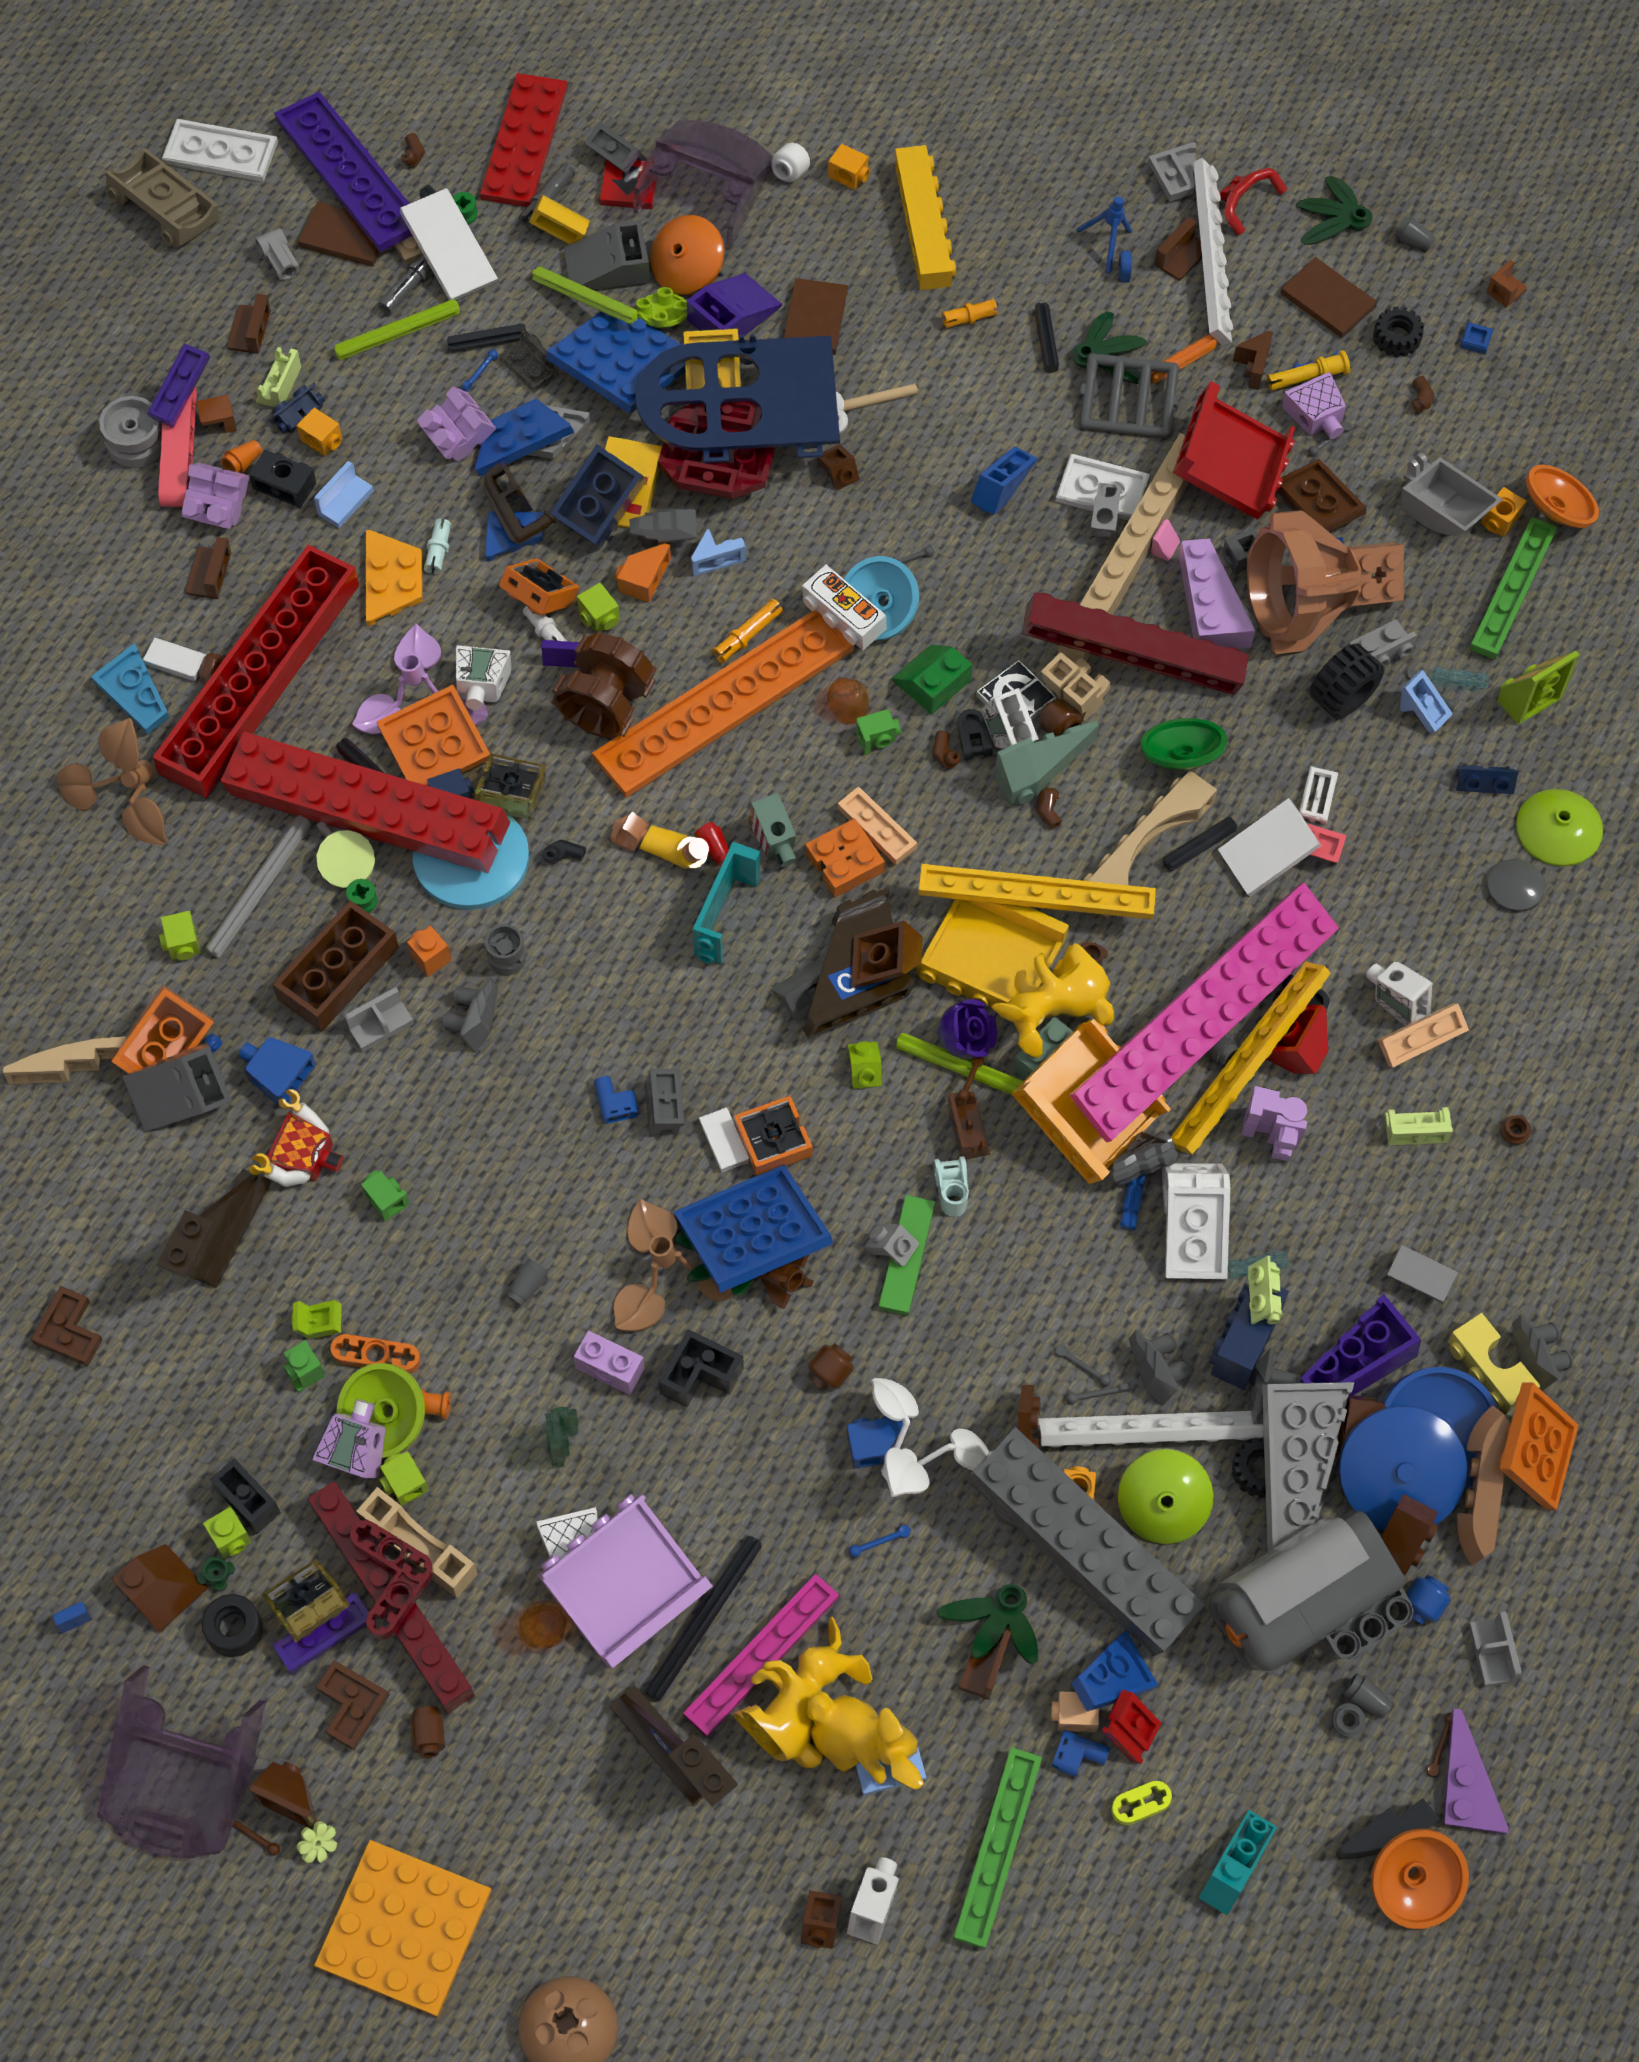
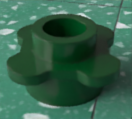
(213, 1564)

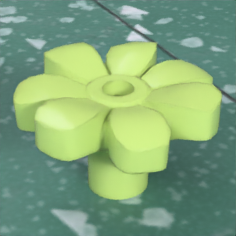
(316, 1842)

